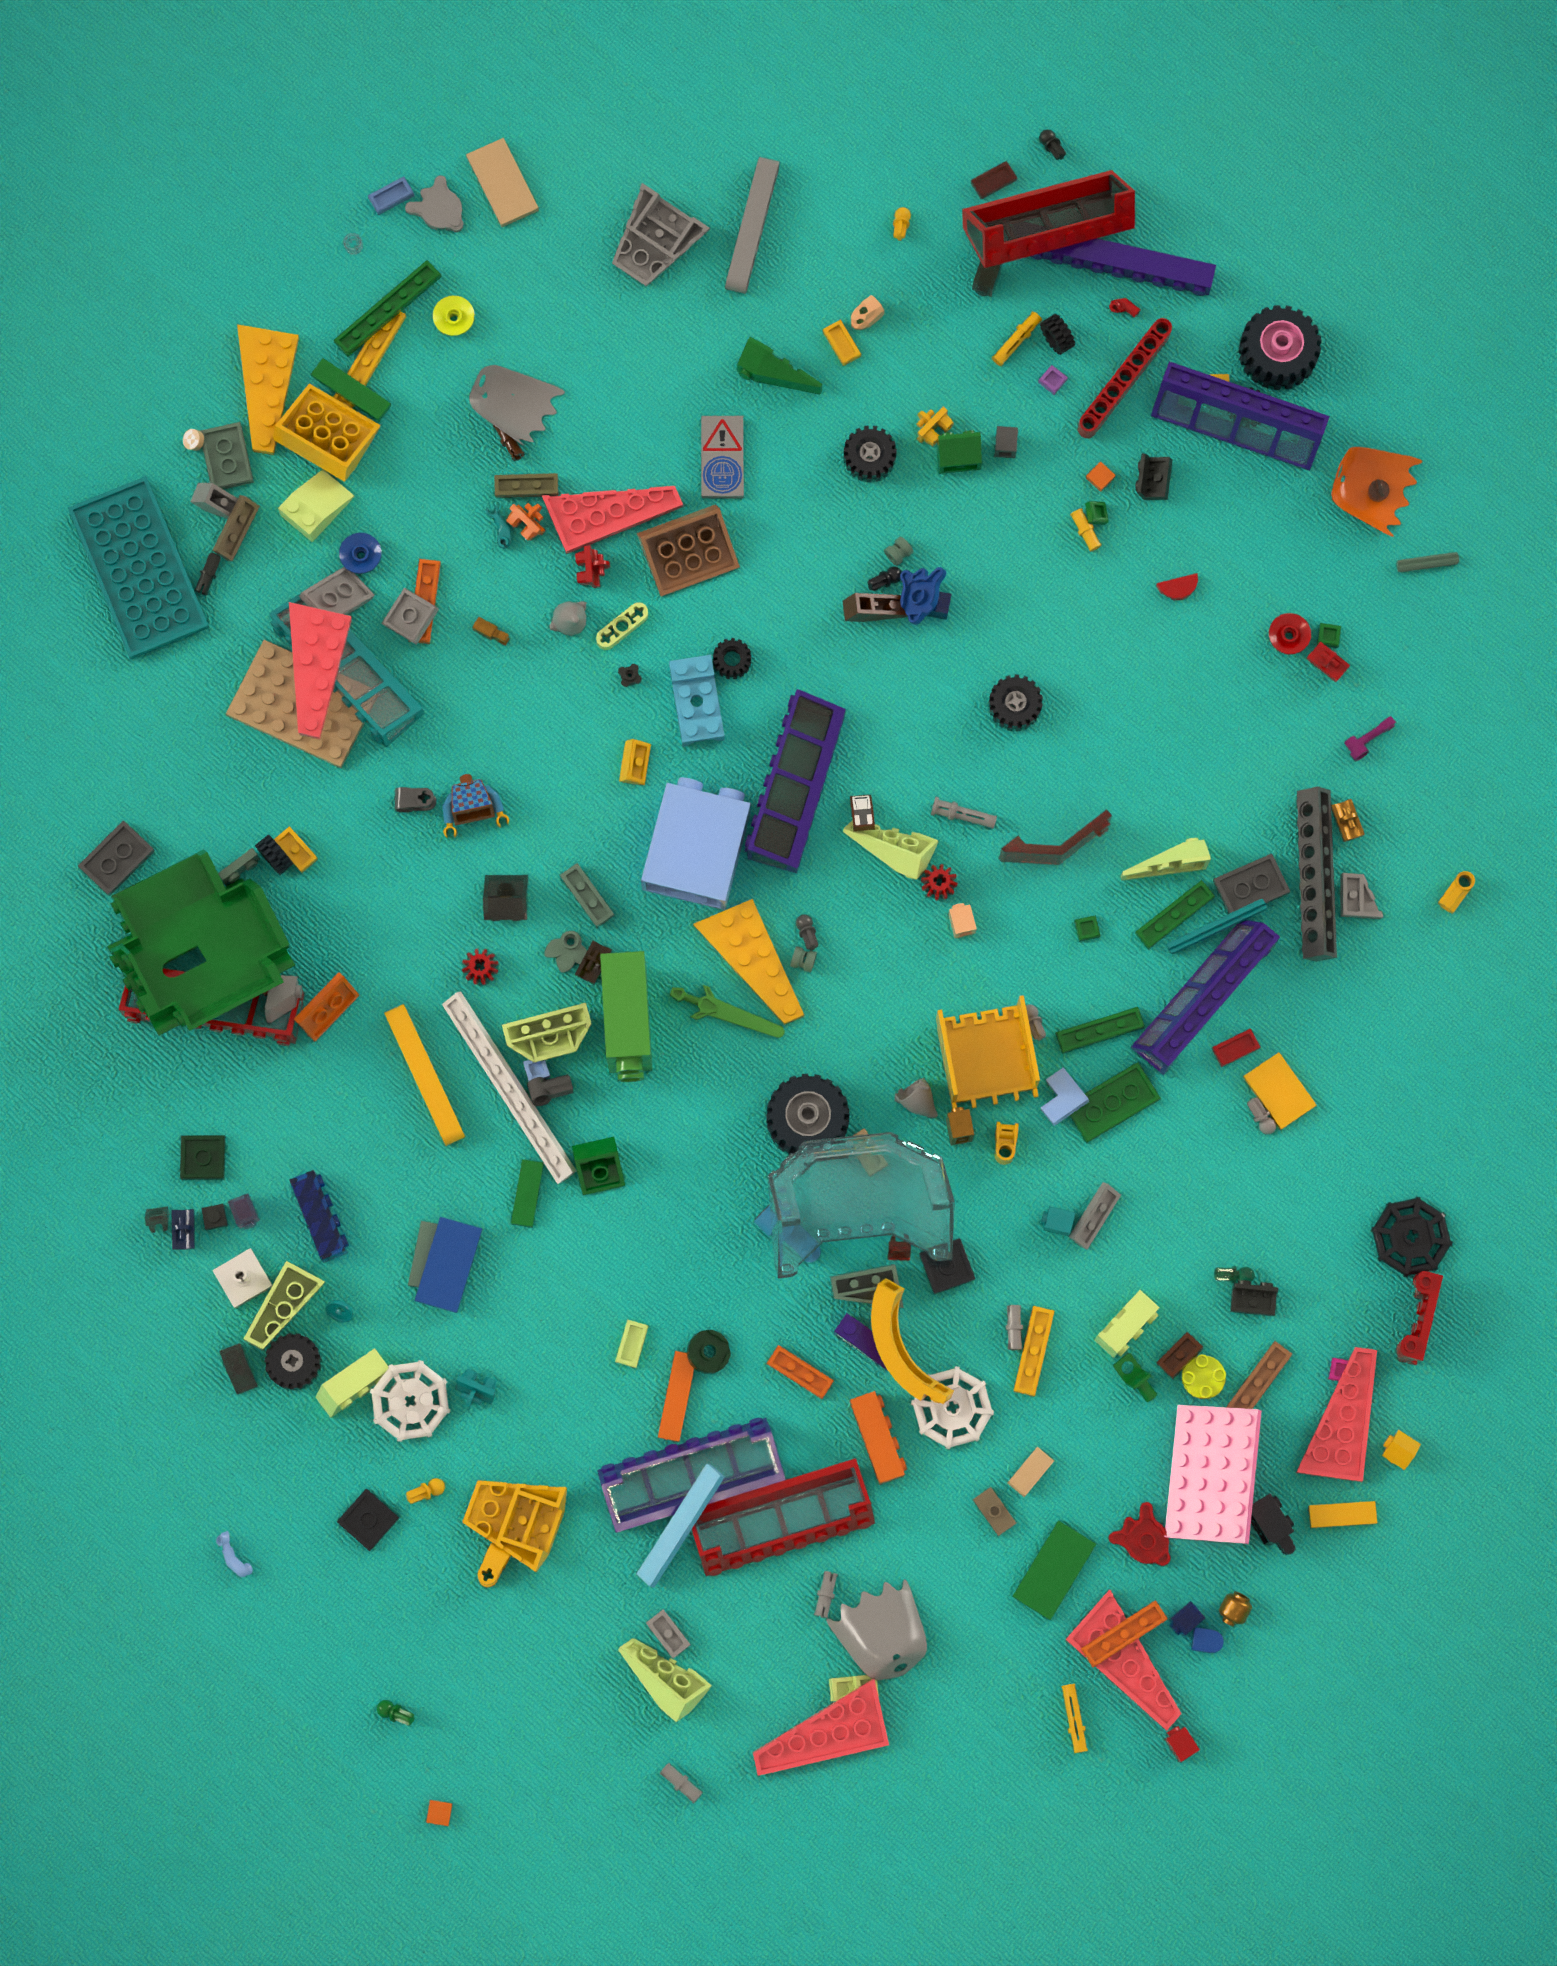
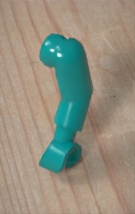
(504, 529)

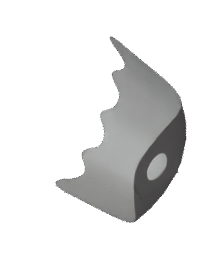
(511, 413)
(880, 1630)

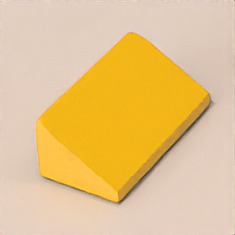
(635, 762)

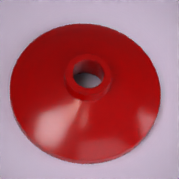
(1291, 624)

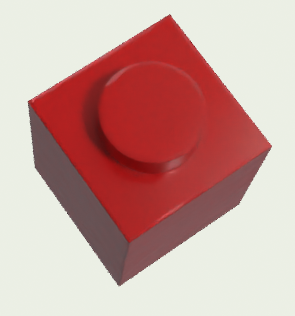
(1181, 1743)

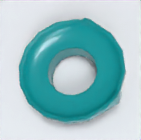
(334, 1313)

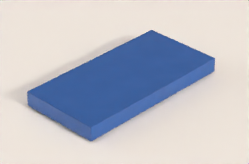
(448, 1265)

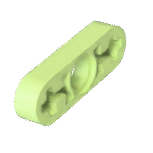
(622, 634)

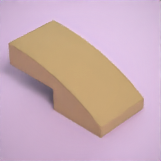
(1030, 1472)

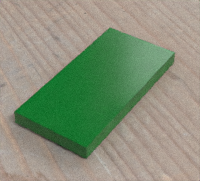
(1114, 1102)
(1054, 1570)

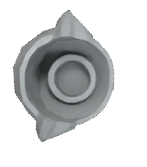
(569, 618)
(917, 1099)

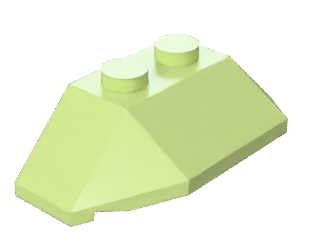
(548, 1033)

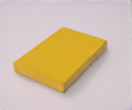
(1279, 1091)

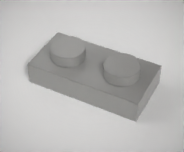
(668, 1633)

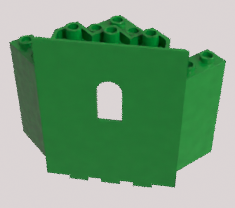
(189, 910)

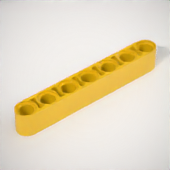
(424, 1075)

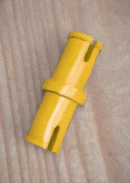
(1085, 529)

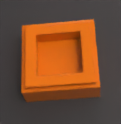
(1100, 476)
(439, 1813)

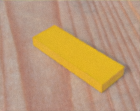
(1342, 1514)

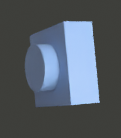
(536, 1069)

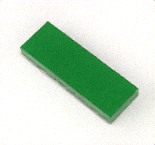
(527, 1193)

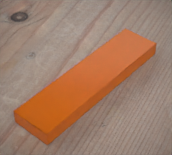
(427, 588)
(676, 1398)
(1124, 1633)

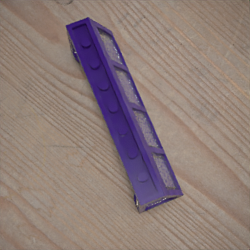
(1204, 993)

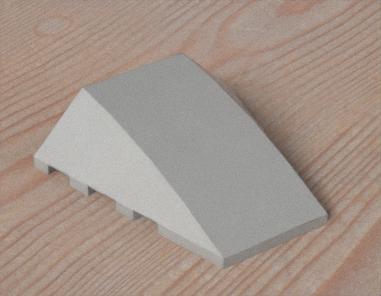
(655, 237)

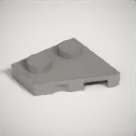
(1357, 898)

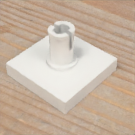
(242, 1278)

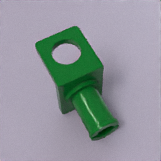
(1136, 1378)

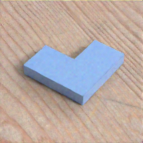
(1068, 1097)

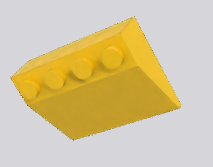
(325, 432)

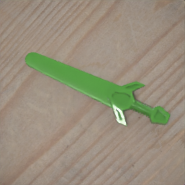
(716, 1008)

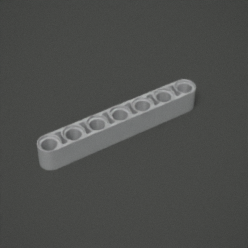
(752, 225)

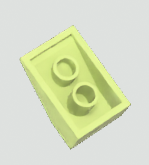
(315, 504)

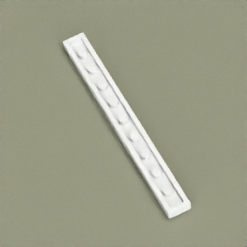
(509, 1087)

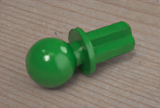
(386, 1709)

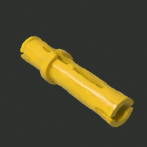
(1023, 331)
(1078, 1745)

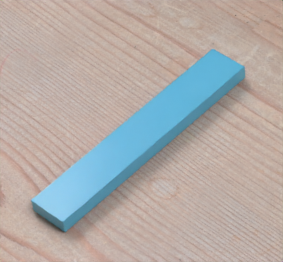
(680, 1525)

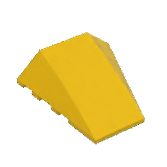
(517, 1518)

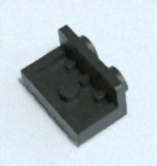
(1154, 477)
(1253, 1298)

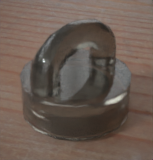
(1378, 490)

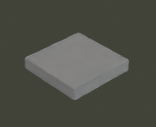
(410, 616)

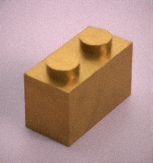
(959, 1126)

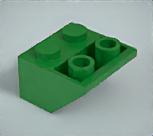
(959, 452)

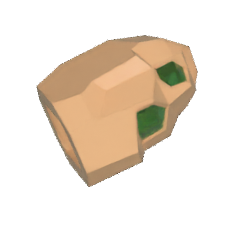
(866, 313)

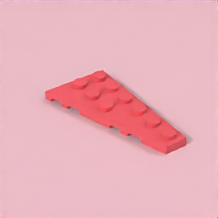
(601, 514)
(317, 652)
(1342, 1433)
(1128, 1668)

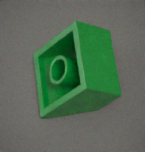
(598, 1165)

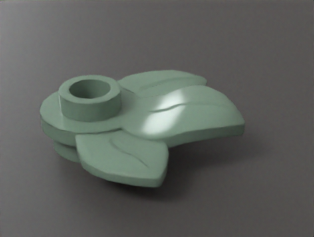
(566, 954)

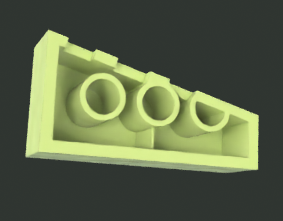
(285, 1299)

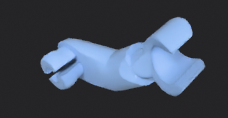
(230, 1558)

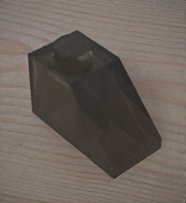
(986, 279)
(238, 1368)

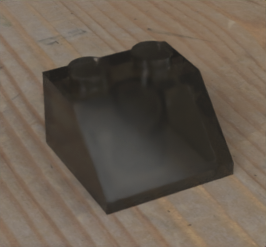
(505, 897)

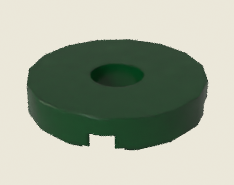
(696, 1354)

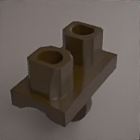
(591, 964)

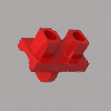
(594, 566)
(1328, 661)

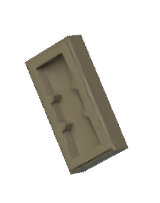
(994, 1511)

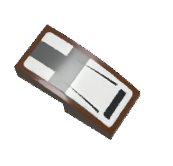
(862, 813)

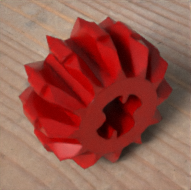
(932, 877)
(478, 975)

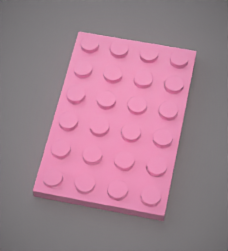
(1213, 1474)

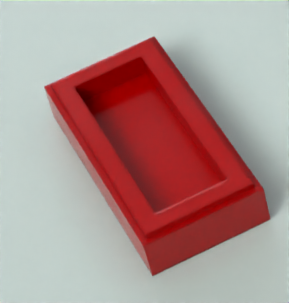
(1236, 1047)

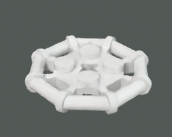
(423, 1400)
(963, 1414)

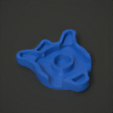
(920, 592)

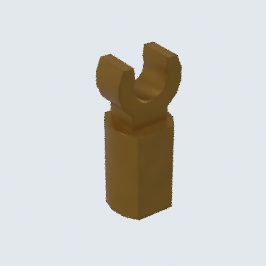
(490, 631)

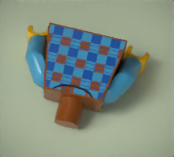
(470, 803)

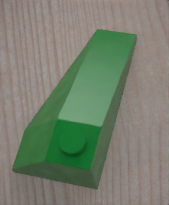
(763, 367)

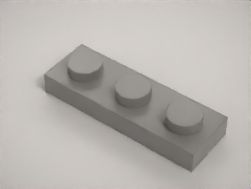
(1094, 1215)

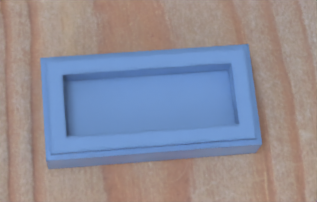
(391, 195)

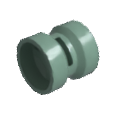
(898, 551)
(798, 958)

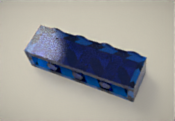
(318, 1215)

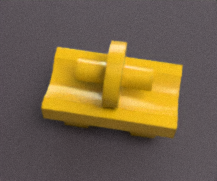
(927, 432)

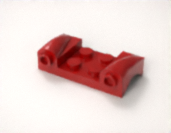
(1413, 1346)

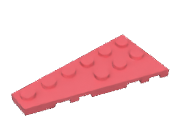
(836, 1731)

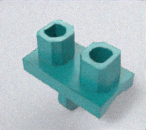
(474, 1391)

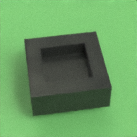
(214, 1217)

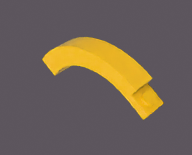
(892, 1350)

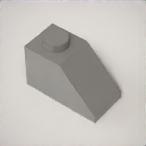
(213, 499)
(282, 998)

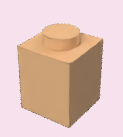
(962, 920)

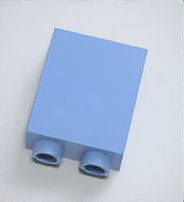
(696, 843)

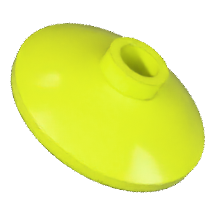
(450, 307)

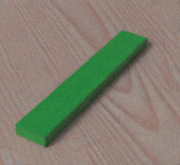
(387, 308)

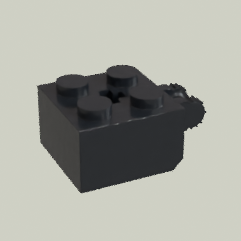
(1272, 1524)

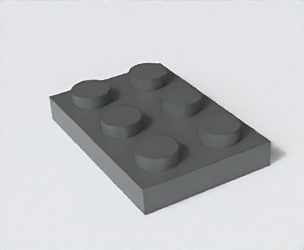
(116, 858)
(1250, 883)

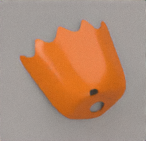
(1360, 469)

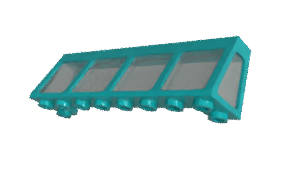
(364, 684)

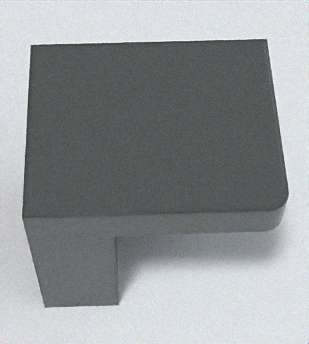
(1006, 442)

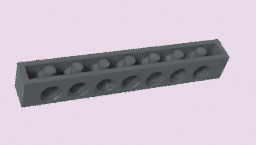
(1316, 874)

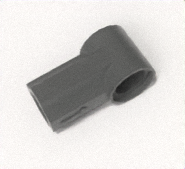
(544, 1090)

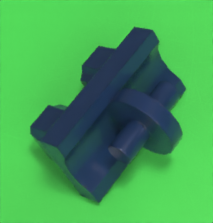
(183, 1229)

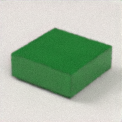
(1096, 512)
(1329, 635)
(1087, 928)

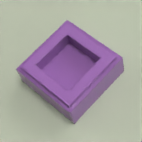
(1052, 380)

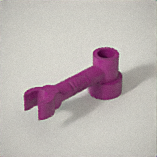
(1357, 746)

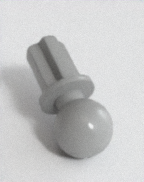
(1035, 1022)
(1267, 1125)

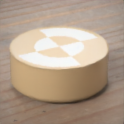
(193, 439)

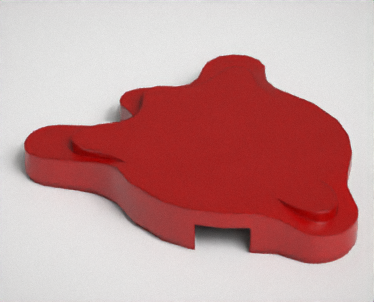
(1144, 1538)

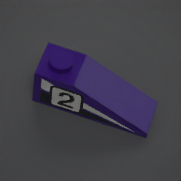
(859, 1338)

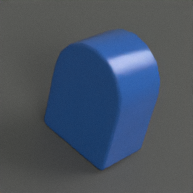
(1206, 1640)

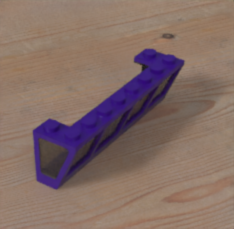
(795, 781)

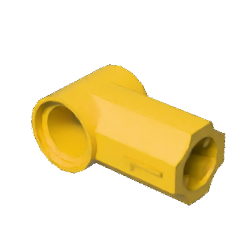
(1456, 893)

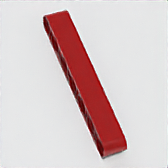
(1129, 369)

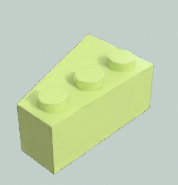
(351, 1383)

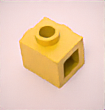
(1400, 1449)

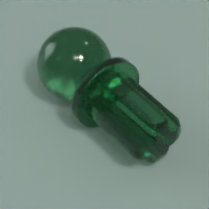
(1232, 1274)

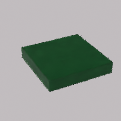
(202, 1157)

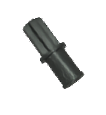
(208, 573)

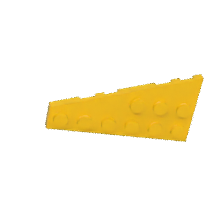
(267, 372)
(748, 949)

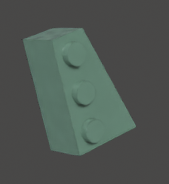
(861, 1284)

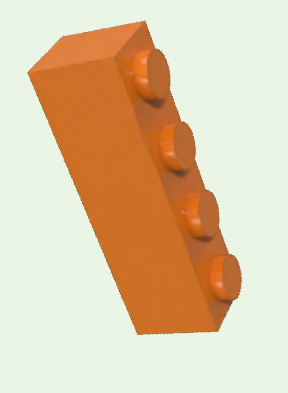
(877, 1437)

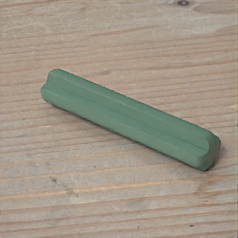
(1427, 562)

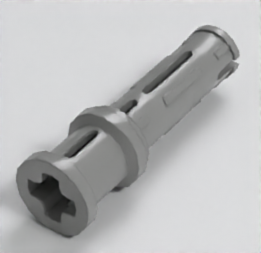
(989, 820)

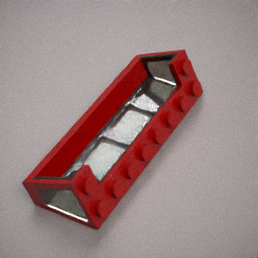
(1050, 218)

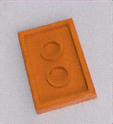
(326, 1006)

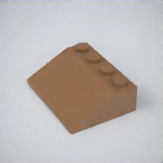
(688, 550)

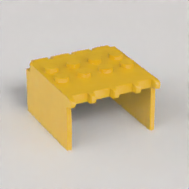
(988, 1054)

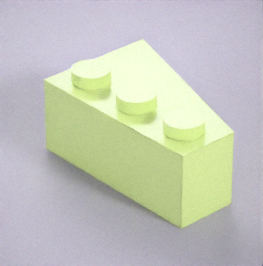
(1127, 1324)

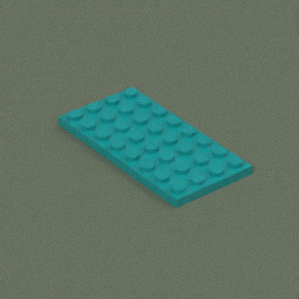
(138, 567)

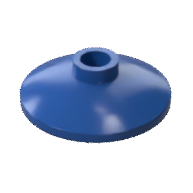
(357, 544)

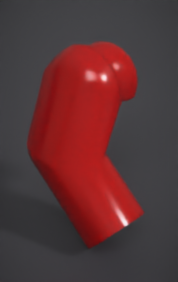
(1124, 305)

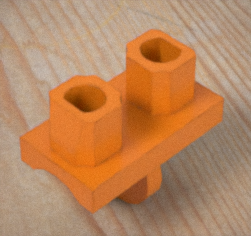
(519, 514)

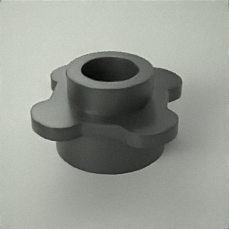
(628, 681)

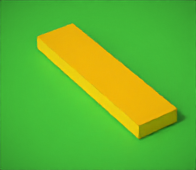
(1033, 1351)

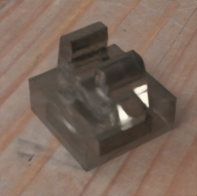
(157, 1216)

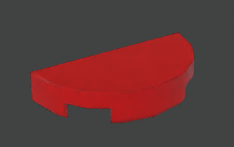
(1179, 587)

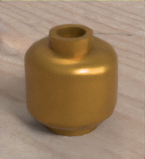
(1235, 1608)

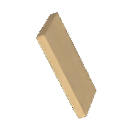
(502, 182)

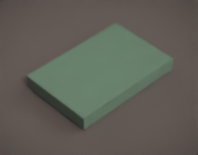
(227, 456)
(423, 1245)

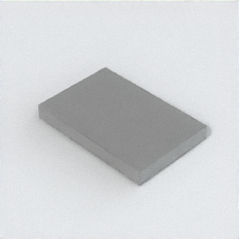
(338, 593)

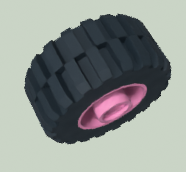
(1279, 347)

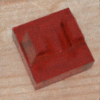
(898, 1250)

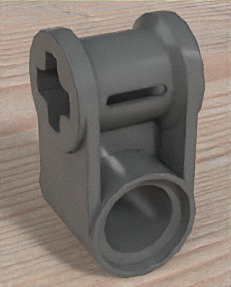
(411, 799)

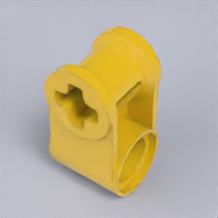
(1005, 1138)
(494, 1561)

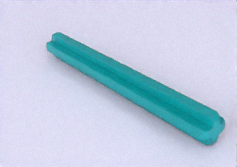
(1217, 926)

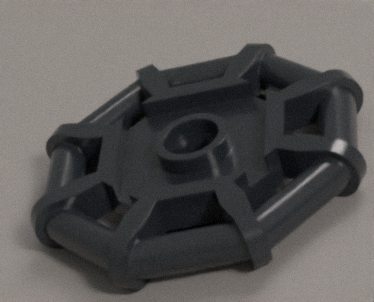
(1419, 1226)

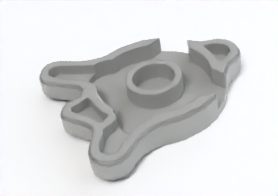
(439, 207)

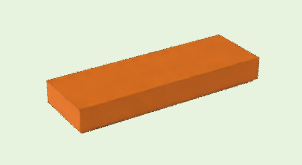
(800, 1372)

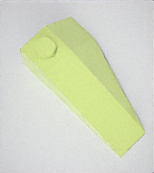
(900, 851)
(1185, 857)
(669, 1685)

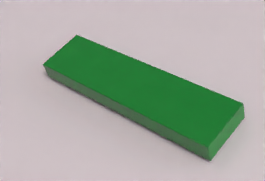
(350, 389)
(1174, 914)
(1100, 1030)

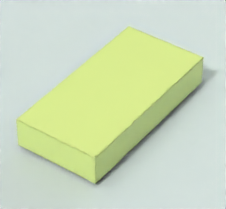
(631, 1344)

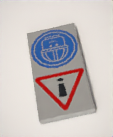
(722, 457)

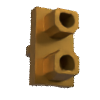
(1347, 820)

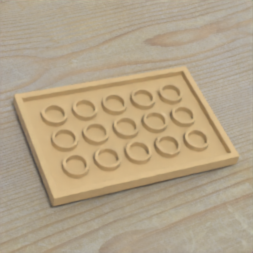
(269, 705)

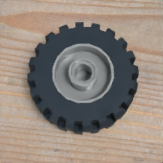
(806, 1111)

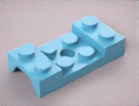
(693, 679)

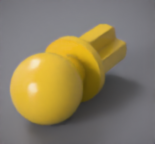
(901, 223)
(435, 1487)

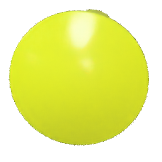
(1204, 1377)

